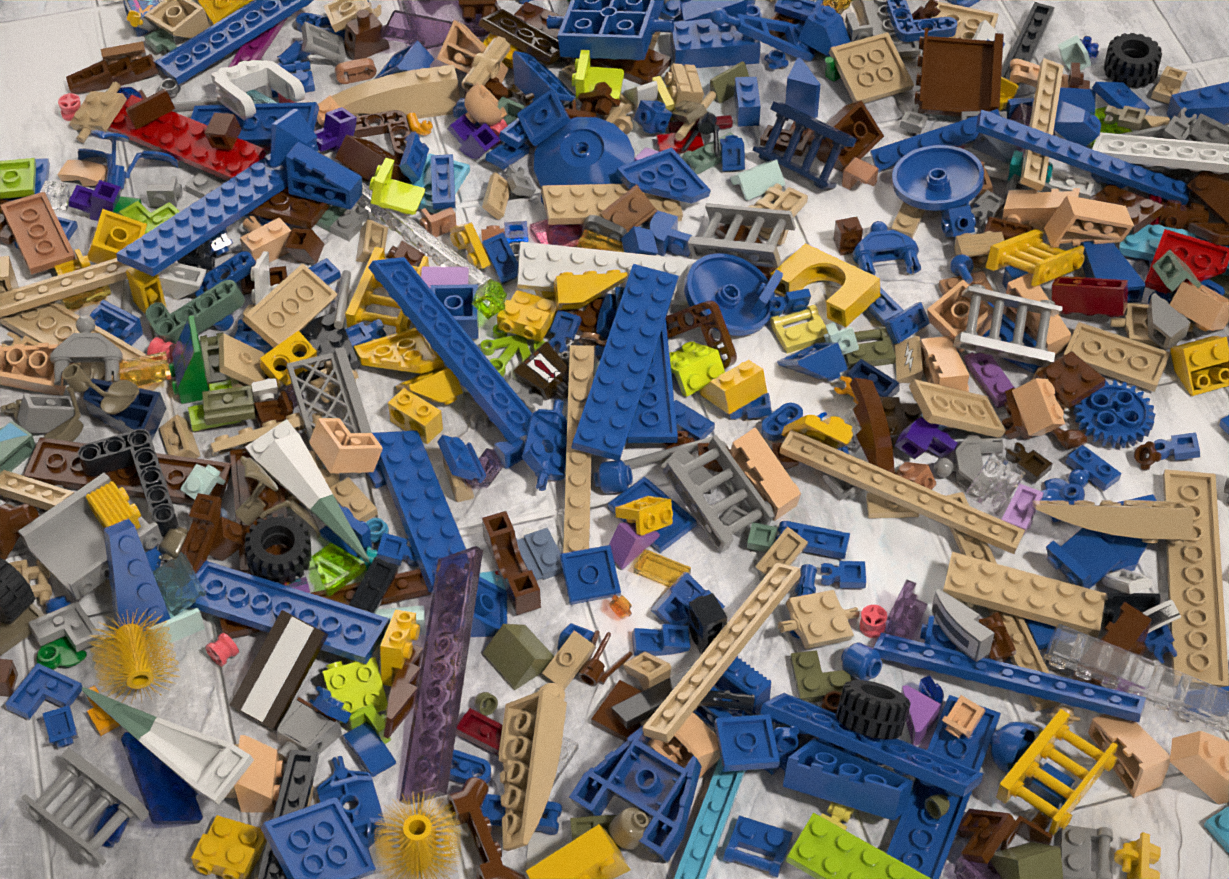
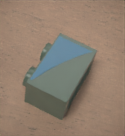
(15, 446)

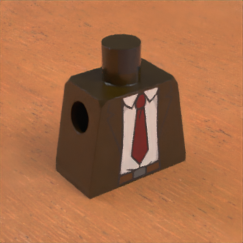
(544, 373)

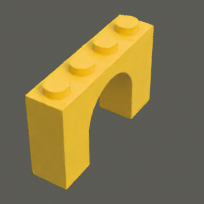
(812, 265)

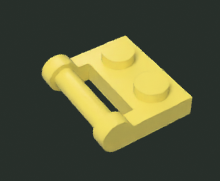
(800, 335)

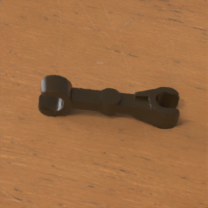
(520, 96)

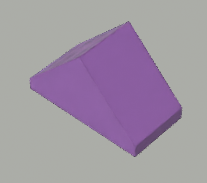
(628, 545)
(921, 715)

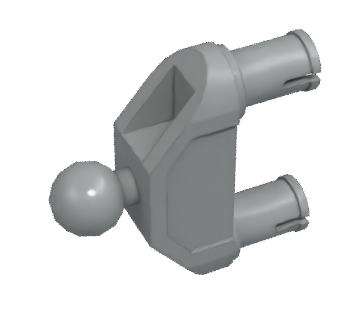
(86, 348)
(968, 459)

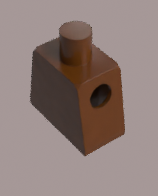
(364, 36)

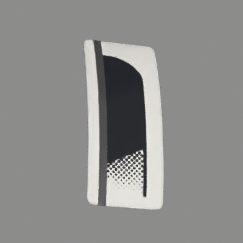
(1162, 614)

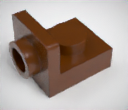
(1076, 78)

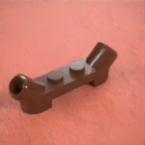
(11, 521)
(467, 807)

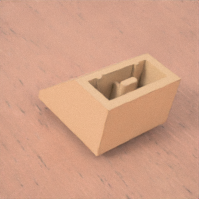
(691, 739)

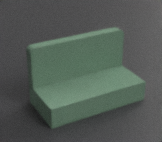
(1174, 271)

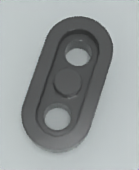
(604, 227)

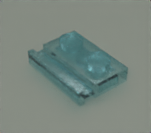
(178, 584)

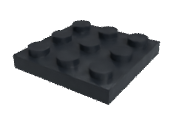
(325, 340)

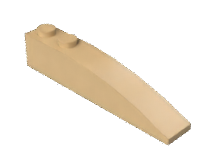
(419, 91)
(1134, 519)
(530, 762)

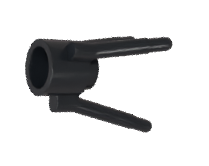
(706, 125)

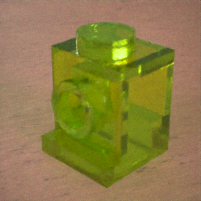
(494, 294)

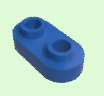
(773, 424)
(468, 766)

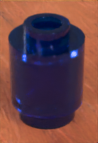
(106, 815)

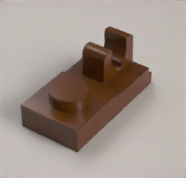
(1015, 421)

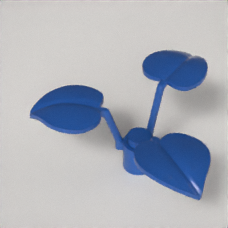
(116, 173)

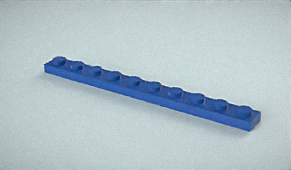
(1082, 157)
(1011, 677)

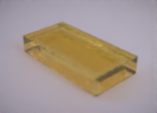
(659, 568)

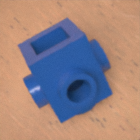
(652, 116)
(957, 221)

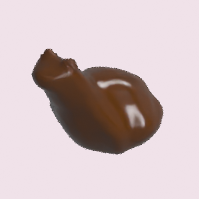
(1069, 438)

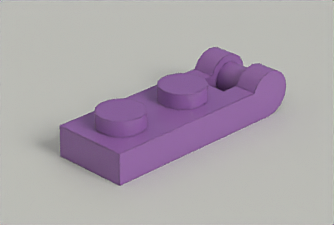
(989, 376)

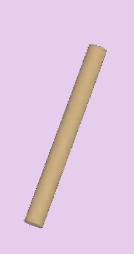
(683, 131)

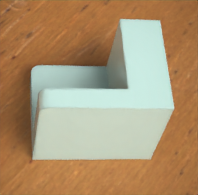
(1074, 51)

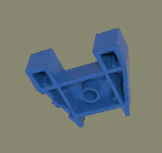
(647, 783)

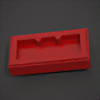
(667, 141)

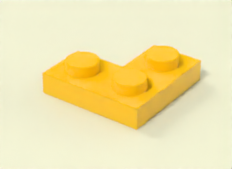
(466, 237)

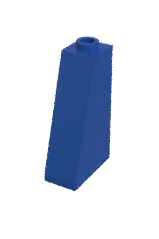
(1108, 262)

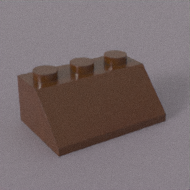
(857, 122)
(365, 156)

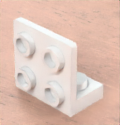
(261, 276)

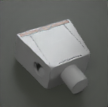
(306, 729)

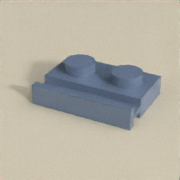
(540, 554)

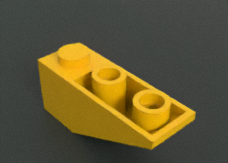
(579, 290)

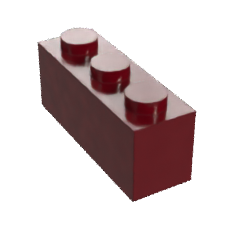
(1090, 295)

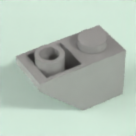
(1165, 324)

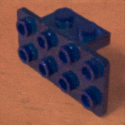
(162, 790)

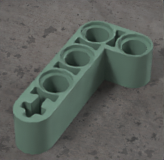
(206, 308)

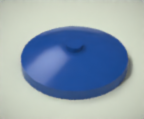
(938, 177)
(733, 287)

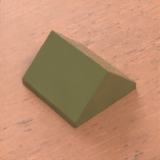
(517, 654)
(1029, 862)

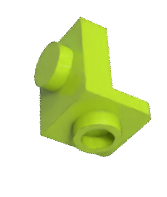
(372, 717)

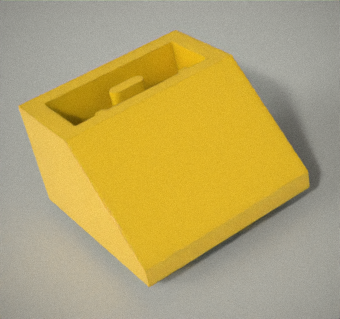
(1202, 364)

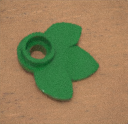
(59, 653)

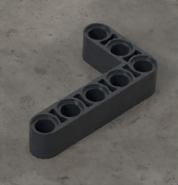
(138, 450)

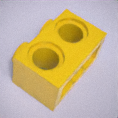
(284, 354)
(415, 414)

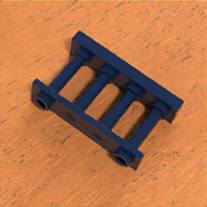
(821, 131)

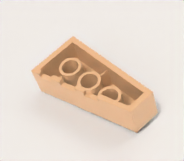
(29, 368)

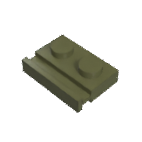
(228, 405)

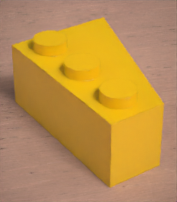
(586, 857)

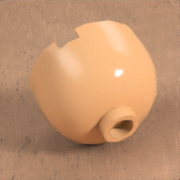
(483, 106)

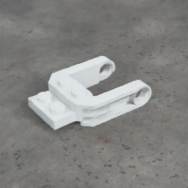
(249, 75)

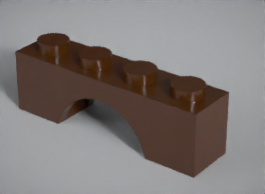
(517, 579)

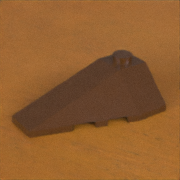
(1212, 192)

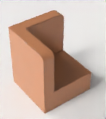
(859, 171)

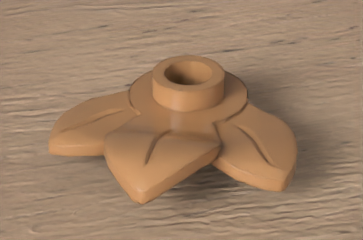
(591, 339)

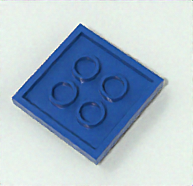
(318, 843)

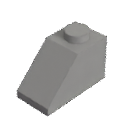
(44, 412)

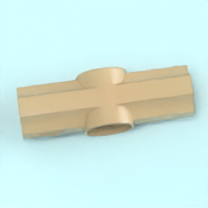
(487, 64)

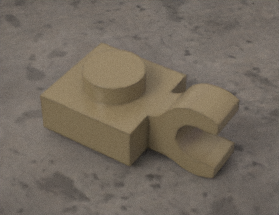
(1128, 117)

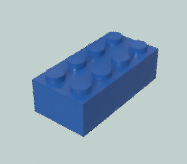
(712, 45)

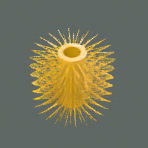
(133, 656)
(418, 841)

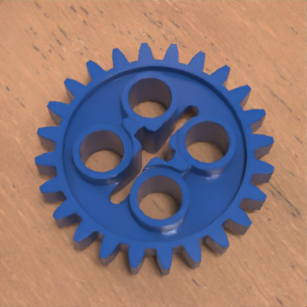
(1115, 415)

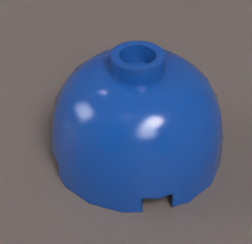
(1011, 743)

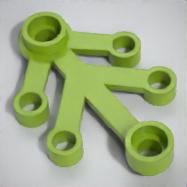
(513, 342)

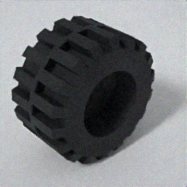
(1132, 60)
(278, 531)
(14, 593)
(873, 709)

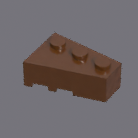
(1127, 633)

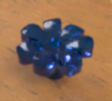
(1092, 48)

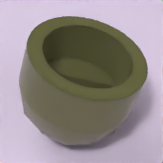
(488, 702)
(937, 805)

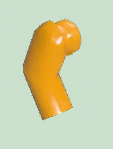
(420, 128)

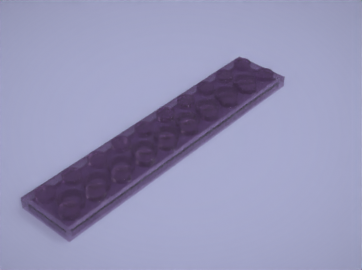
(441, 676)

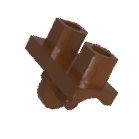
(473, 7)
(599, 99)
(1002, 645)

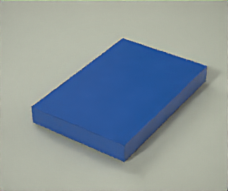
(682, 520)

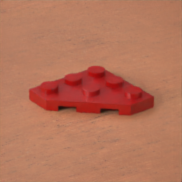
(1200, 256)

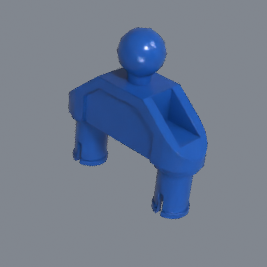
(886, 246)

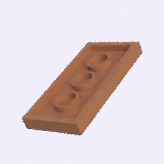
(37, 232)

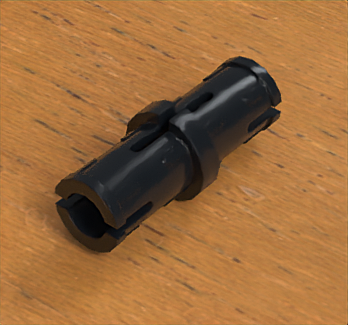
(746, 701)

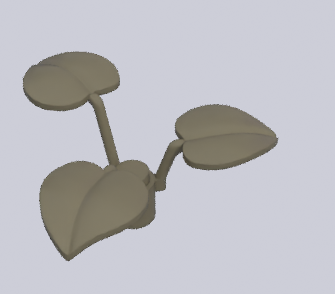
(79, 378)
(253, 506)

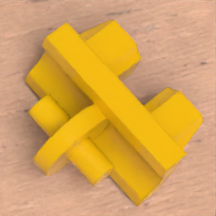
(1137, 856)

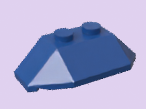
(537, 79)

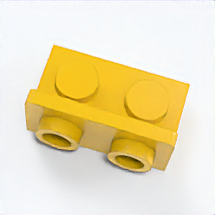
(648, 513)

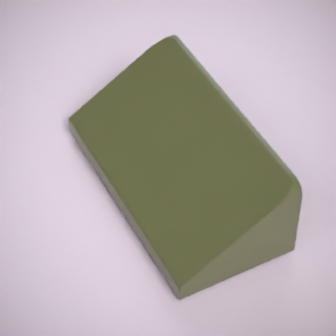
(724, 83)

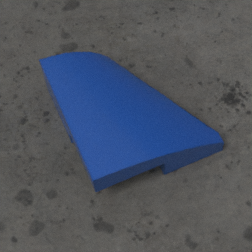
(674, 604)

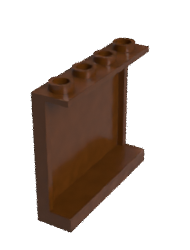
(958, 75)

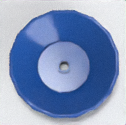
(561, 163)

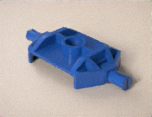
(547, 429)
(358, 787)

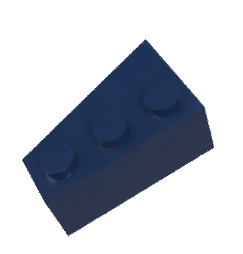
(142, 413)

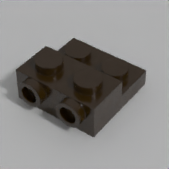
(899, 415)

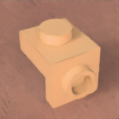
(963, 717)

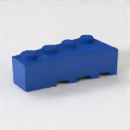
(1209, 100)
(132, 577)
(847, 780)

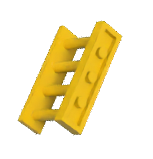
(1034, 256)
(364, 296)
(1043, 748)

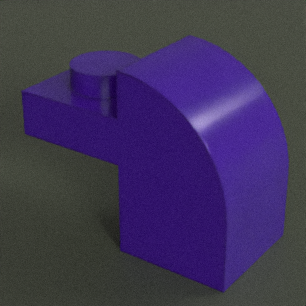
(336, 126)
(474, 140)
(93, 201)
(923, 436)

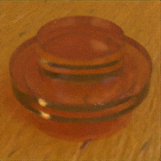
(620, 606)

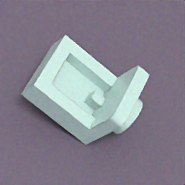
(845, 338)
(202, 480)

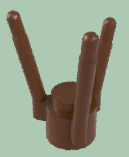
(593, 669)

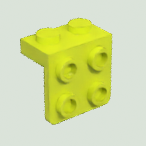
(587, 77)
(393, 193)
(695, 366)
(356, 685)

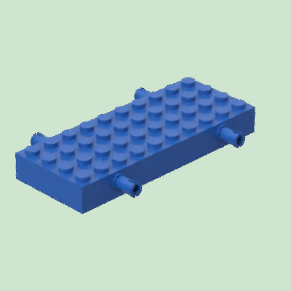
(609, 28)

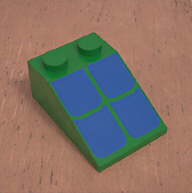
(188, 365)

